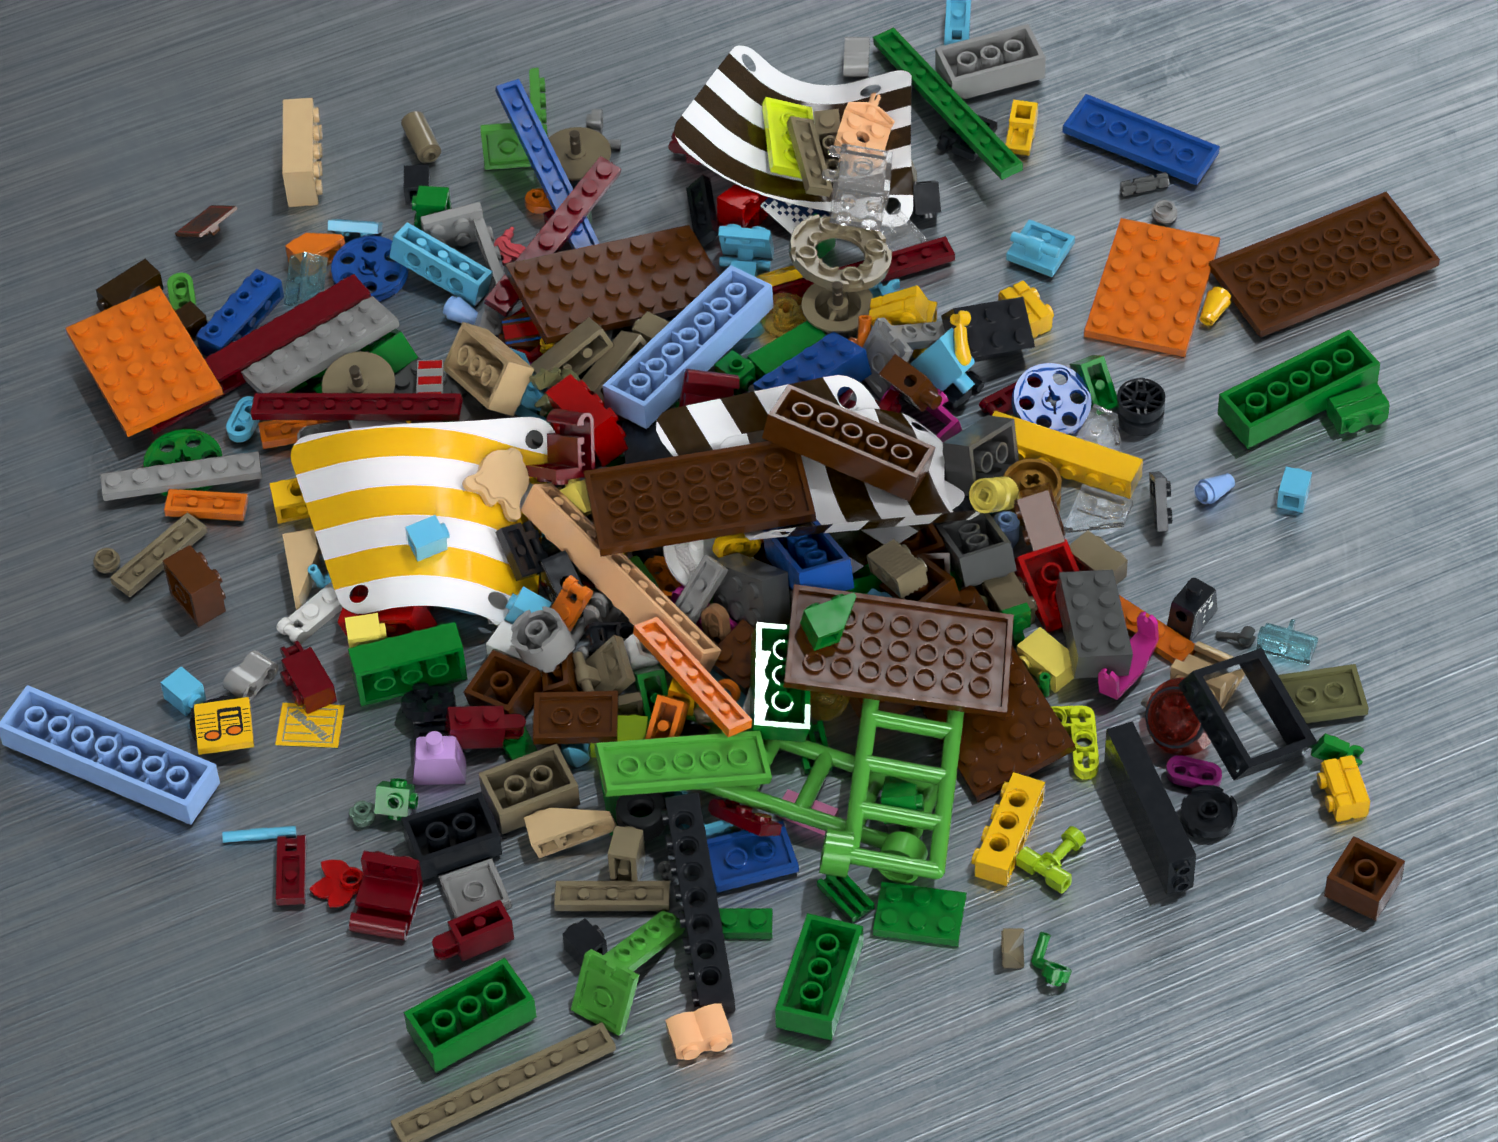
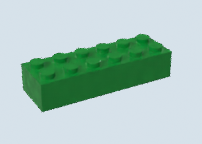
(1297, 388)

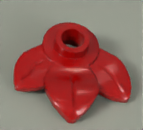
(336, 884)

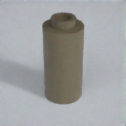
(421, 137)

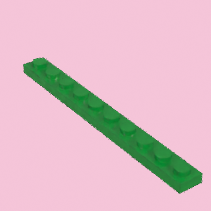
(948, 104)

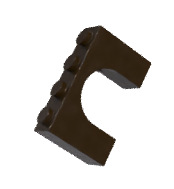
(138, 280)

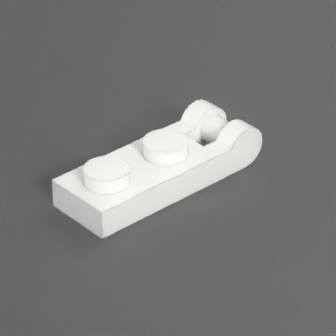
(311, 615)

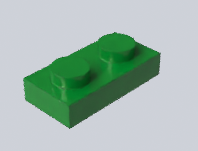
(747, 923)

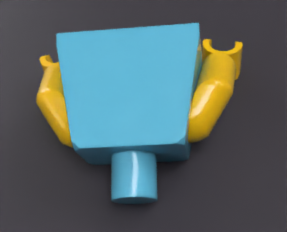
(948, 356)

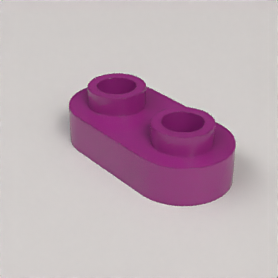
(1194, 772)

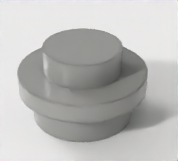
(1164, 211)

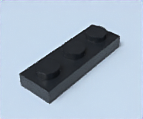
(702, 210)

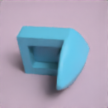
(576, 754)

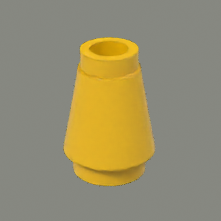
(1215, 304)

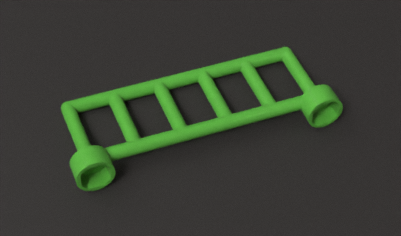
(897, 843)
(843, 847)

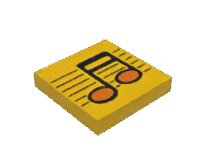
(223, 725)

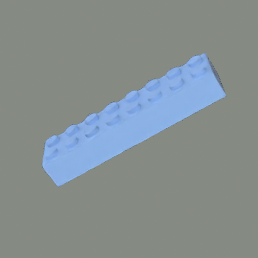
(690, 341)
(109, 754)

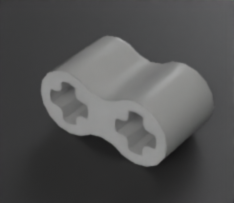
(856, 57)
(250, 675)

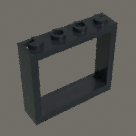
(1274, 699)

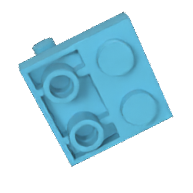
(746, 245)
(1039, 248)

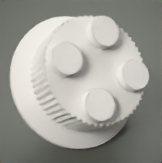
(685, 557)

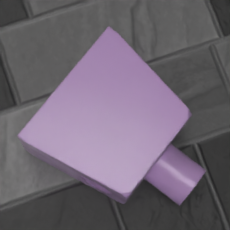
(438, 760)

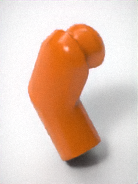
(864, 329)

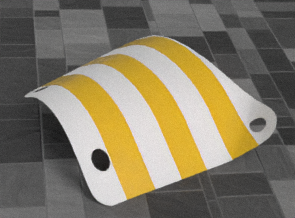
(380, 479)

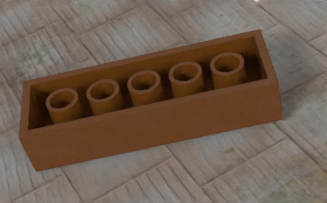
(848, 442)

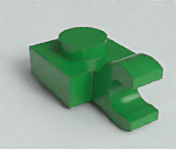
(1021, 621)
(1333, 747)

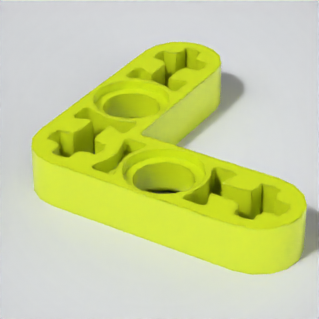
(1081, 730)

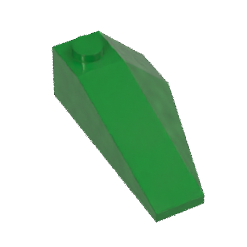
(392, 348)

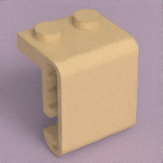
(1205, 655)

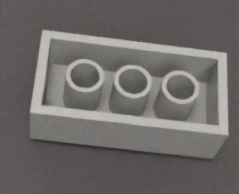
(991, 62)

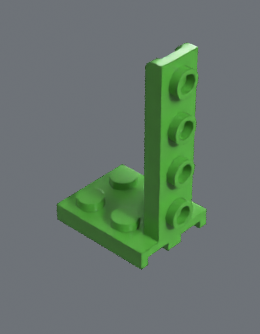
(500, 141)
(608, 980)

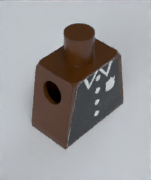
(910, 384)

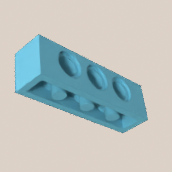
(440, 264)

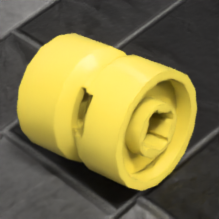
(993, 494)

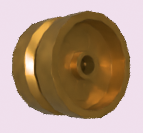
(1034, 472)

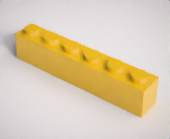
(1078, 458)

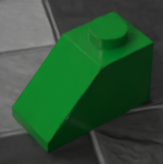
(1097, 380)
(650, 683)
(901, 794)

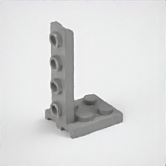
(463, 226)
(901, 340)

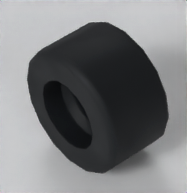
(652, 824)

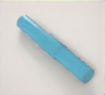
(258, 834)

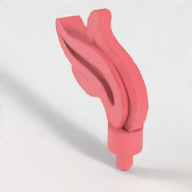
(508, 250)

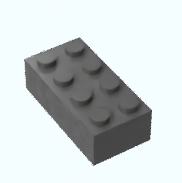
(1093, 623)

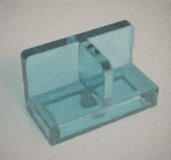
(305, 277)
(1287, 643)

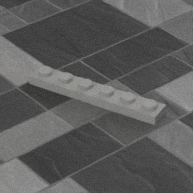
(181, 476)

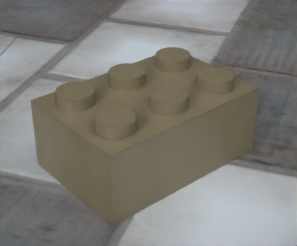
(528, 785)

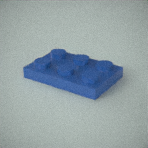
(749, 858)

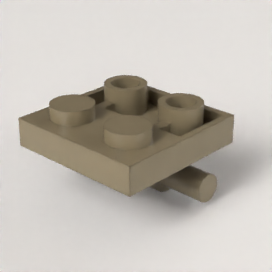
(605, 669)

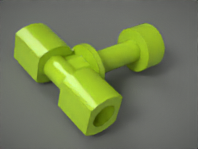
(1049, 863)

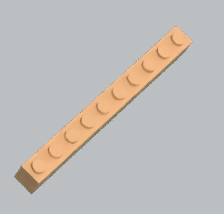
(612, 574)

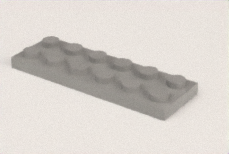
(321, 347)

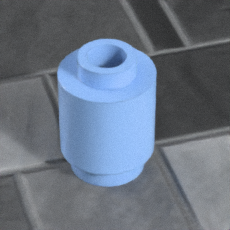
(1009, 525)

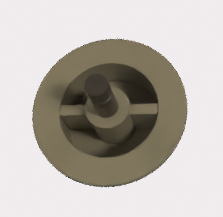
(835, 310)

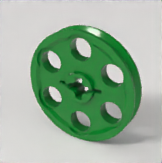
(179, 440)

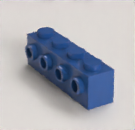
(241, 312)

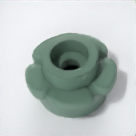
(362, 819)

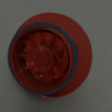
(1173, 722)

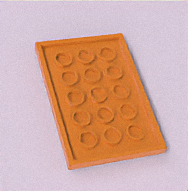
(1152, 287)
(143, 361)

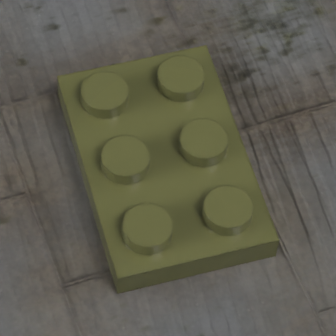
(1327, 693)

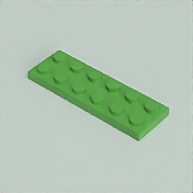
(682, 763)

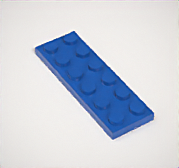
(1141, 139)

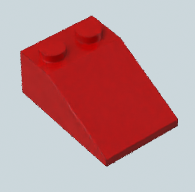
(1040, 576)

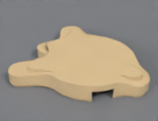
(501, 479)

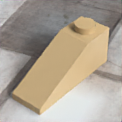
(301, 552)
(562, 828)

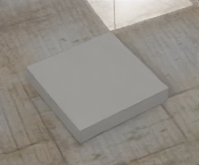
(473, 888)

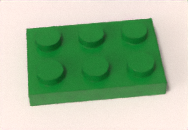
(919, 914)

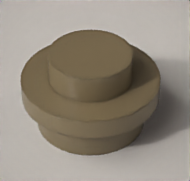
(106, 560)

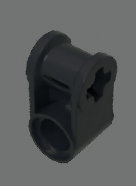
(601, 632)

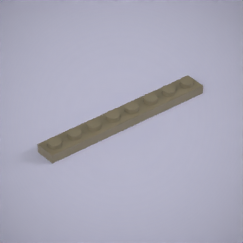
(503, 1085)

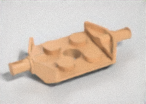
(864, 121)

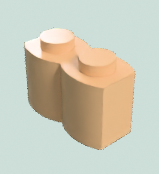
(699, 1031)

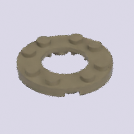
(815, 230)

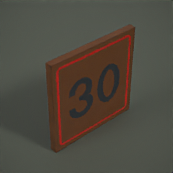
(206, 221)

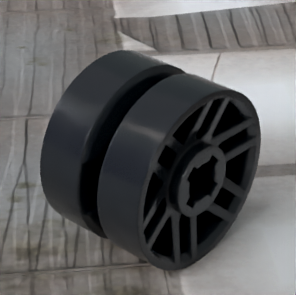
(1140, 406)

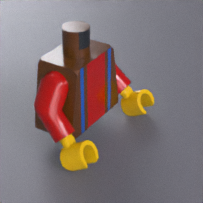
(523, 336)

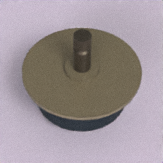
(579, 150)
(359, 374)

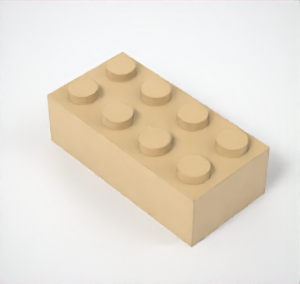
(302, 152)
(488, 369)

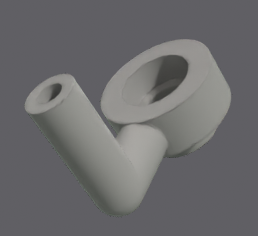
(595, 122)

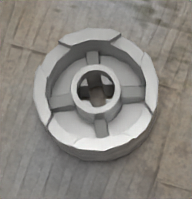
(542, 639)

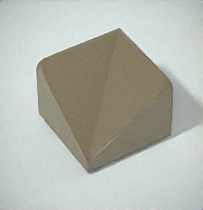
(1012, 948)

